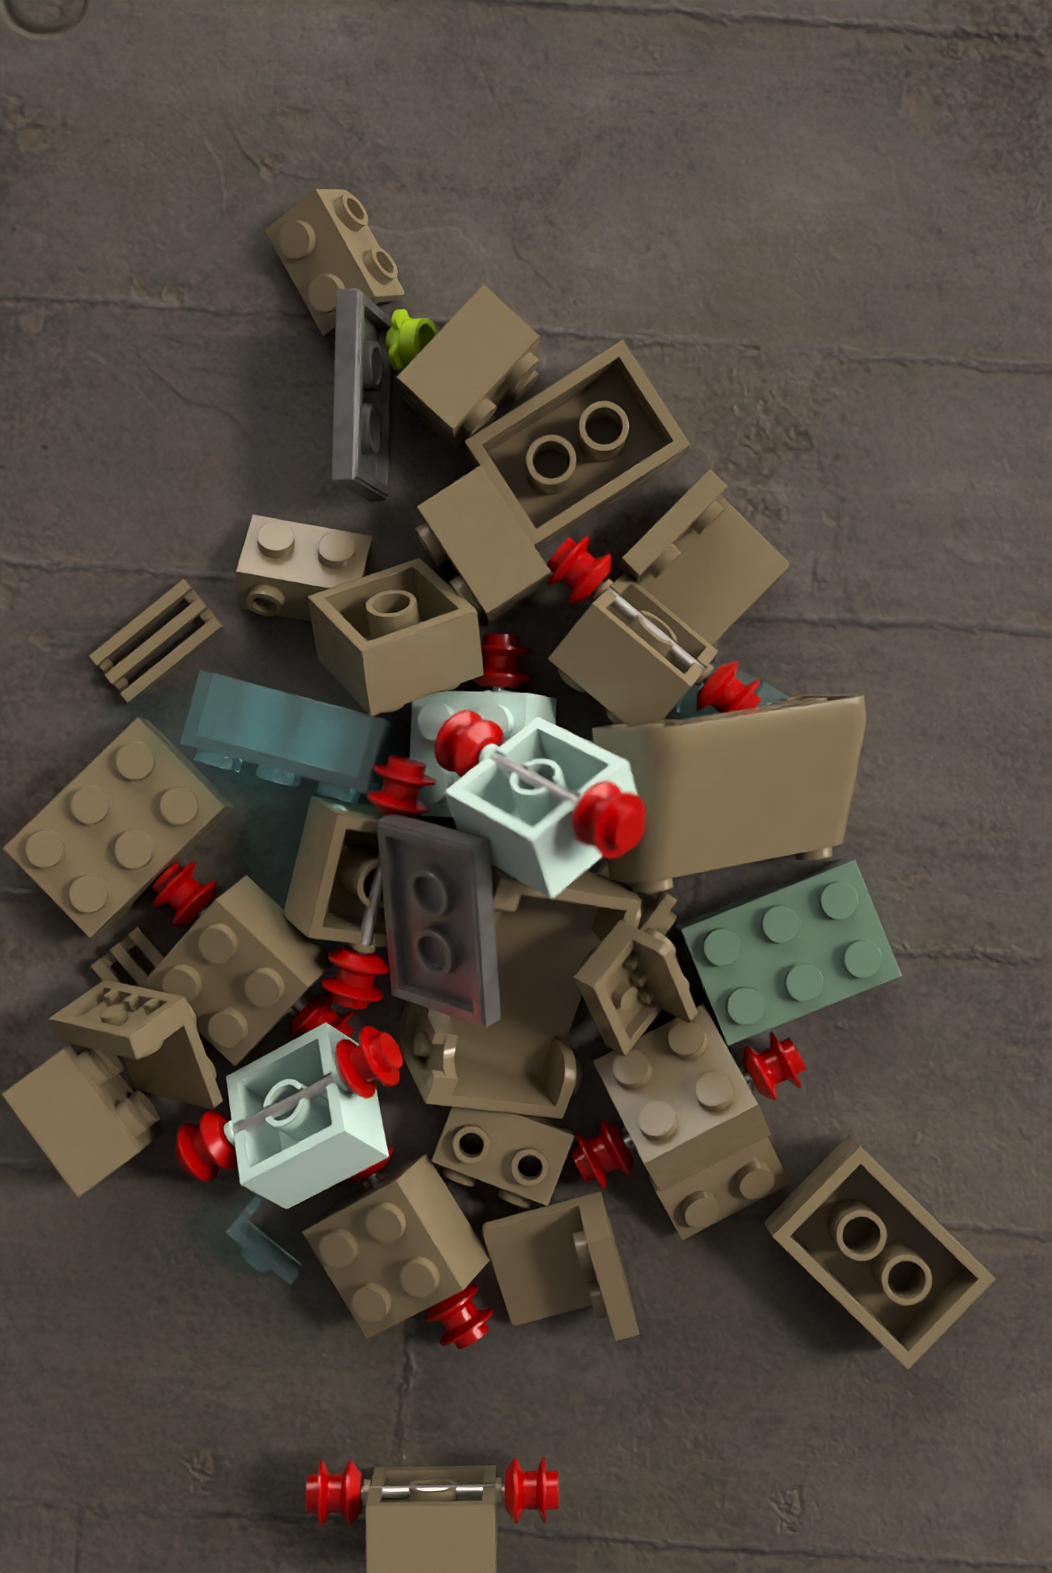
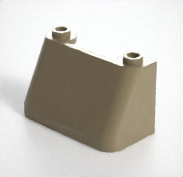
(739, 785)
(523, 1057)

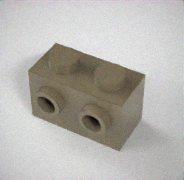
(505, 1150)

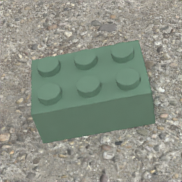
(788, 950)

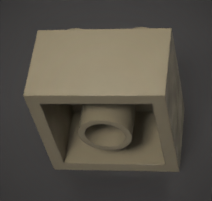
(471, 368)
(483, 546)
(396, 636)
(84, 1114)

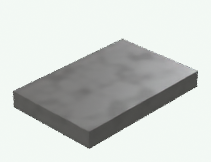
(361, 397)
(439, 918)

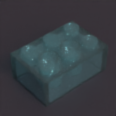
(285, 736)

